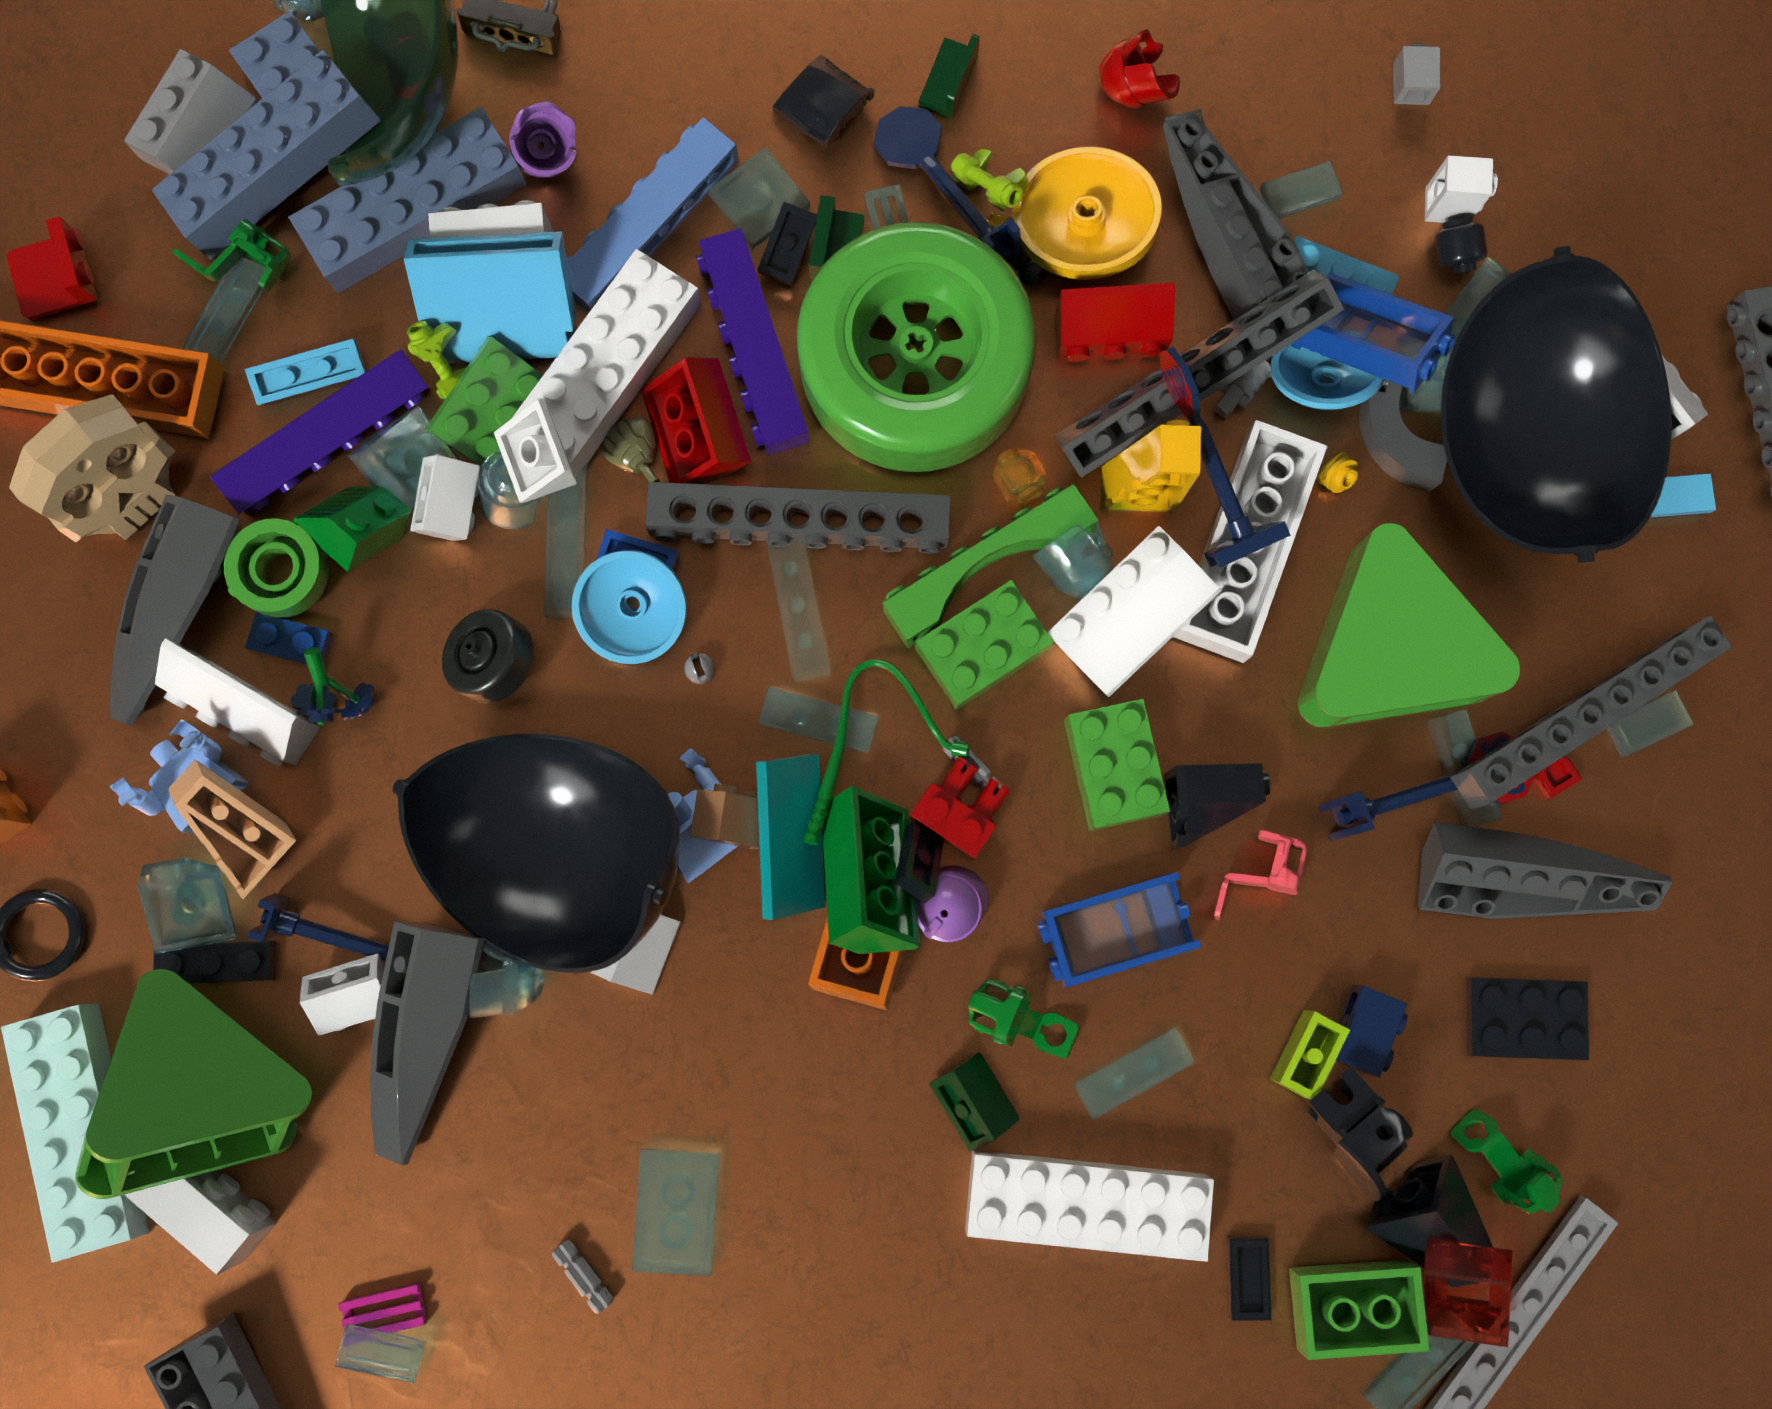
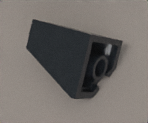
(1210, 797)
(1431, 1206)

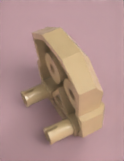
(108, 487)

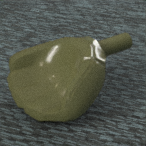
(632, 446)

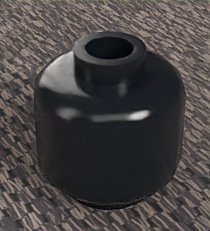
(1461, 245)

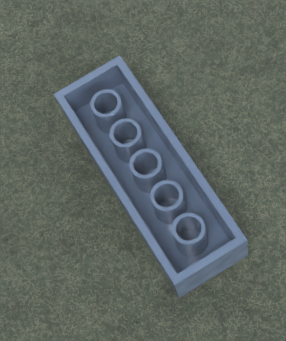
(266, 154)
(371, 221)

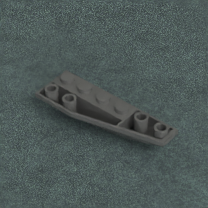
(1234, 226)
(164, 595)
(1528, 876)
(417, 1029)
(212, 1372)

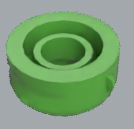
(253, 553)

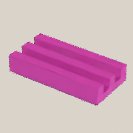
(418, 1305)

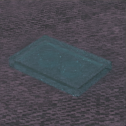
(676, 1212)

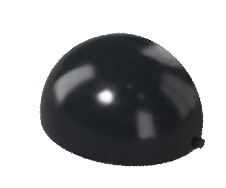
(1558, 409)
(543, 847)

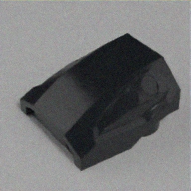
(822, 101)

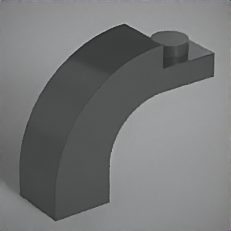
(1395, 446)

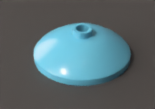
(1321, 380)
(611, 624)

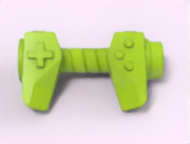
(1002, 191)
(428, 346)

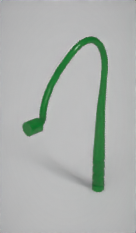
(828, 783)

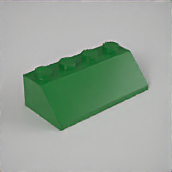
(861, 865)

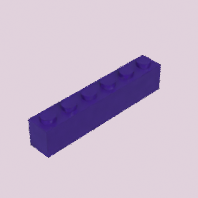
(754, 342)
(319, 432)

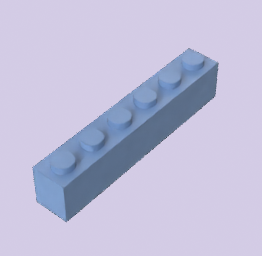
(652, 209)

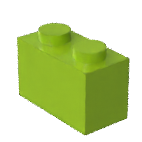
(1309, 1054)

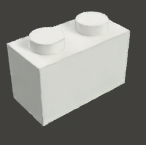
(1459, 188)
(445, 498)
(342, 994)

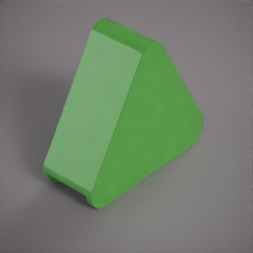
(1400, 640)
(185, 1095)

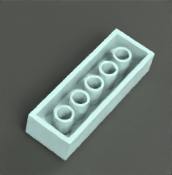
(56, 1078)

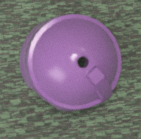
(545, 125)
(962, 896)

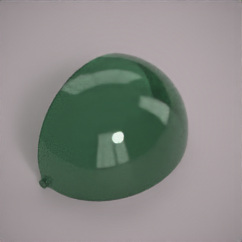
(403, 66)

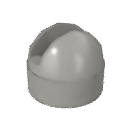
(706, 664)

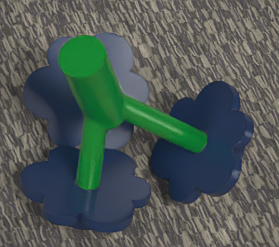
(317, 701)

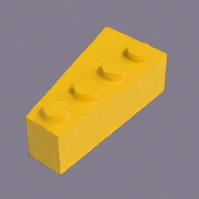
(1154, 470)

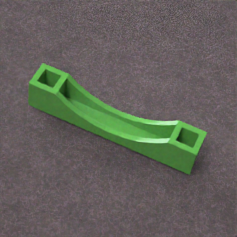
(923, 604)

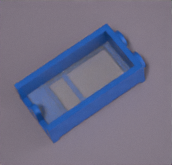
(1382, 335)
(1117, 931)

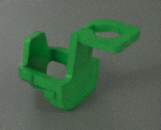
(250, 241)
(1014, 1017)
(1519, 1176)

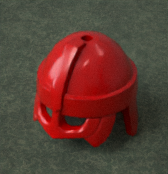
(1130, 76)

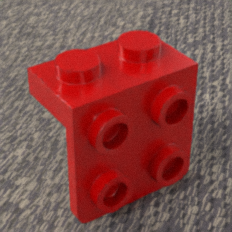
(52, 272)

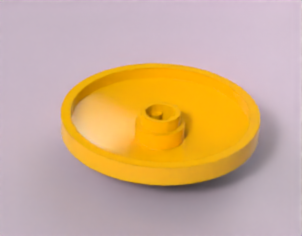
(1088, 213)

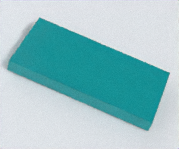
(789, 867)

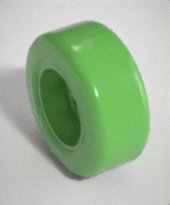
(875, 280)

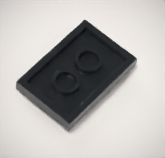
(1527, 1018)

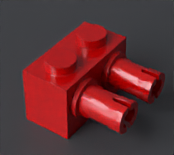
(960, 825)

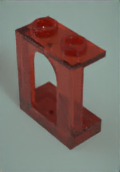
(1467, 1317)

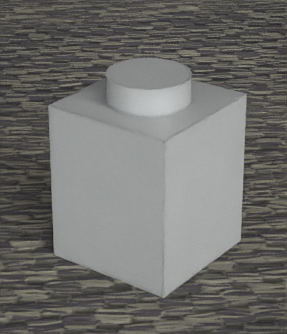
(1416, 74)

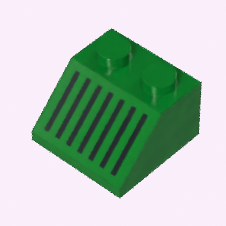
(356, 524)

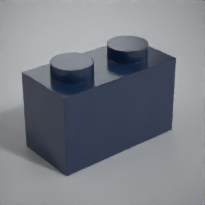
(1373, 1024)

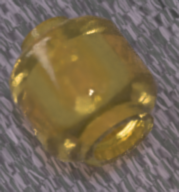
(1020, 476)

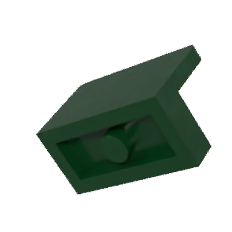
(949, 76)
(831, 232)
(975, 1102)

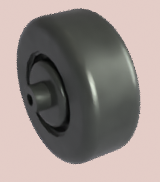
(487, 656)

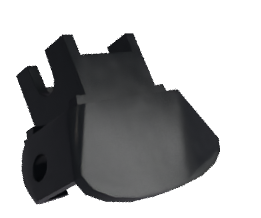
(1363, 1131)

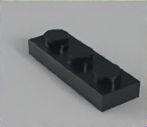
(221, 962)

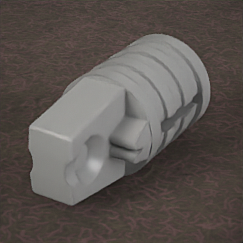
(1242, 389)

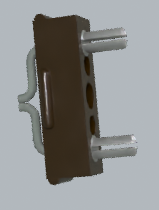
(512, 24)

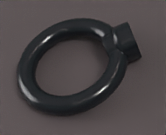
(73, 946)

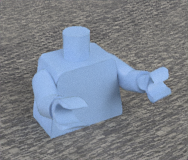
(173, 764)
(694, 853)

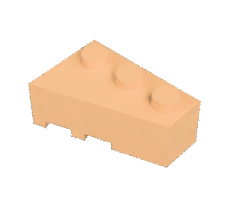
(231, 825)

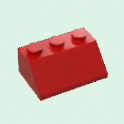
(1114, 321)
(695, 422)

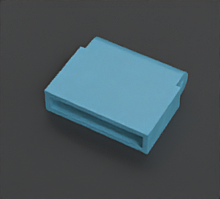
(496, 289)

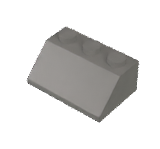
(186, 112)

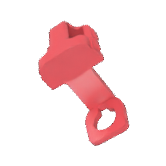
(1281, 878)

